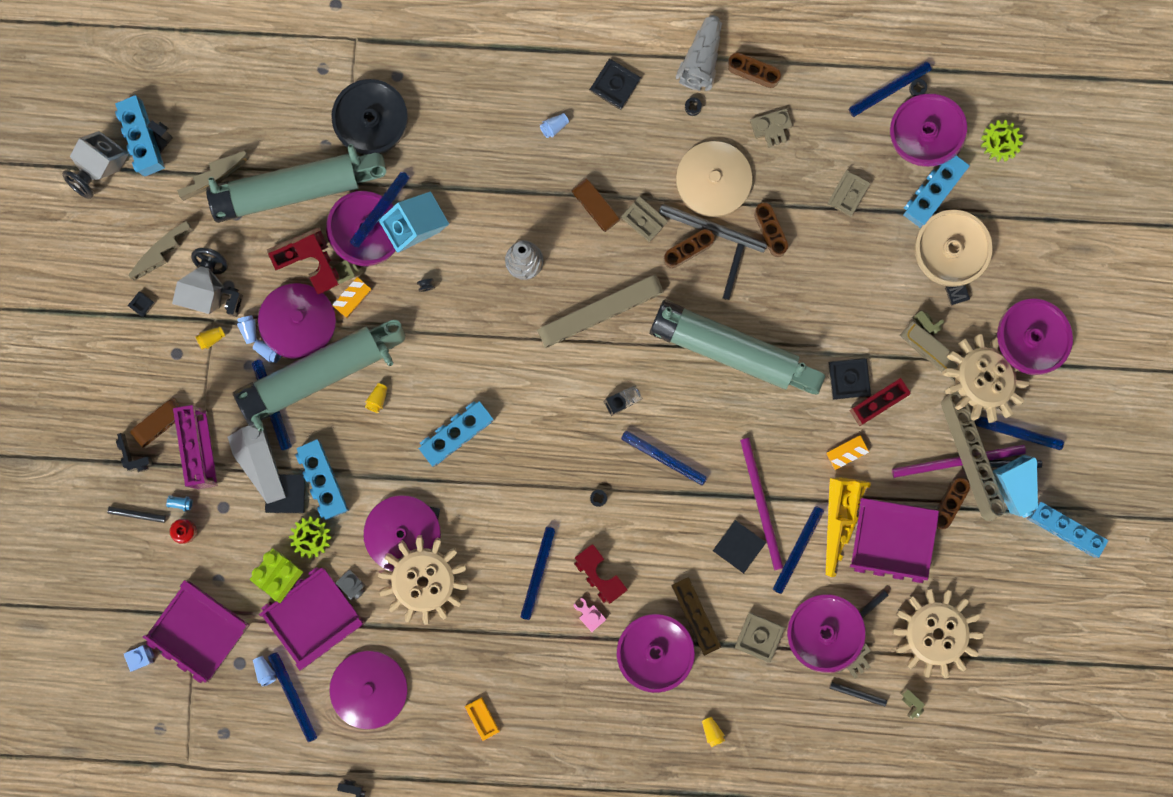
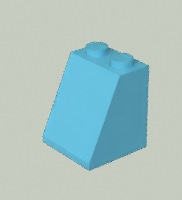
(413, 221)
(1019, 485)

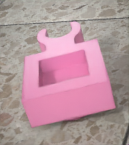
(591, 616)

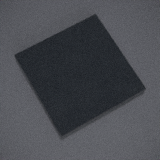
(615, 84)
(849, 379)
(295, 496)
(739, 546)

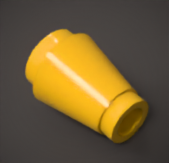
(209, 337)
(376, 399)
(712, 732)

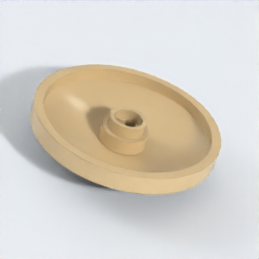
(714, 179)
(953, 248)

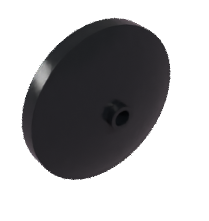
(366, 100)

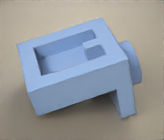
(139, 657)

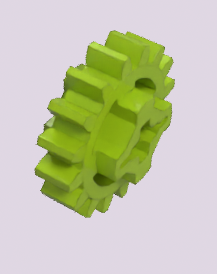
(1008, 144)
(315, 548)

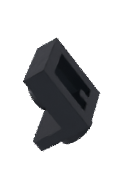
(233, 304)

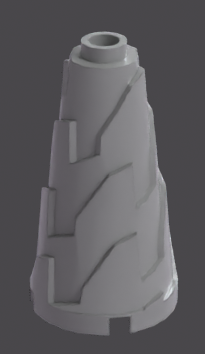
(700, 62)
(524, 260)

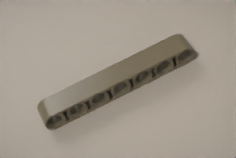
(600, 311)
(975, 464)

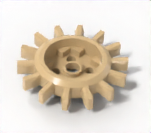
(984, 396)
(418, 562)
(918, 631)

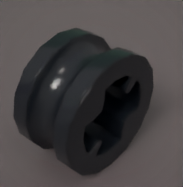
(922, 83)
(687, 106)
(426, 285)
(600, 492)

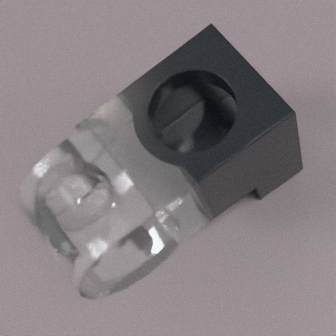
(622, 400)

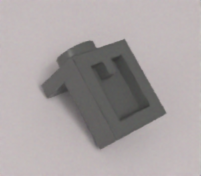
(351, 585)

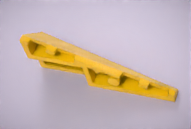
(842, 517)

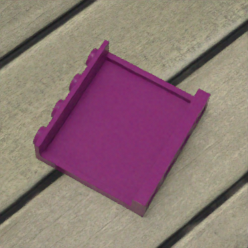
(894, 540)
(312, 618)
(196, 632)

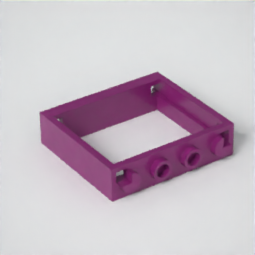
(195, 447)

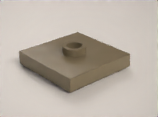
(759, 637)

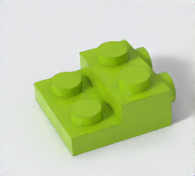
(275, 575)

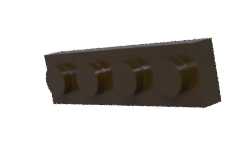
(696, 616)

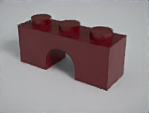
(309, 246)
(609, 589)

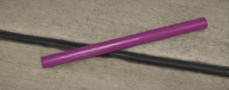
(955, 461)
(761, 504)

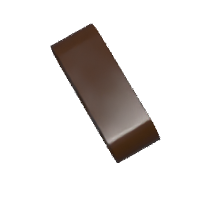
(759, 78)
(595, 205)
(771, 220)
(695, 242)
(155, 423)
(957, 497)

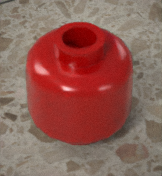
(189, 531)

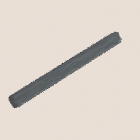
(716, 229)

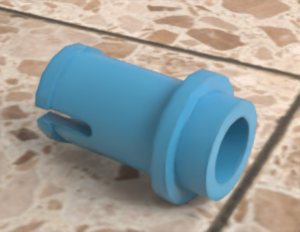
(180, 503)

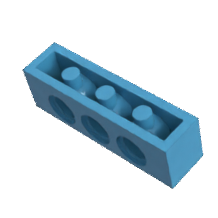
(152, 160)
(920, 215)
(315, 450)
(436, 456)
(1068, 530)

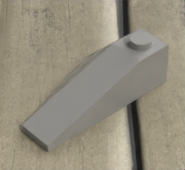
(257, 460)

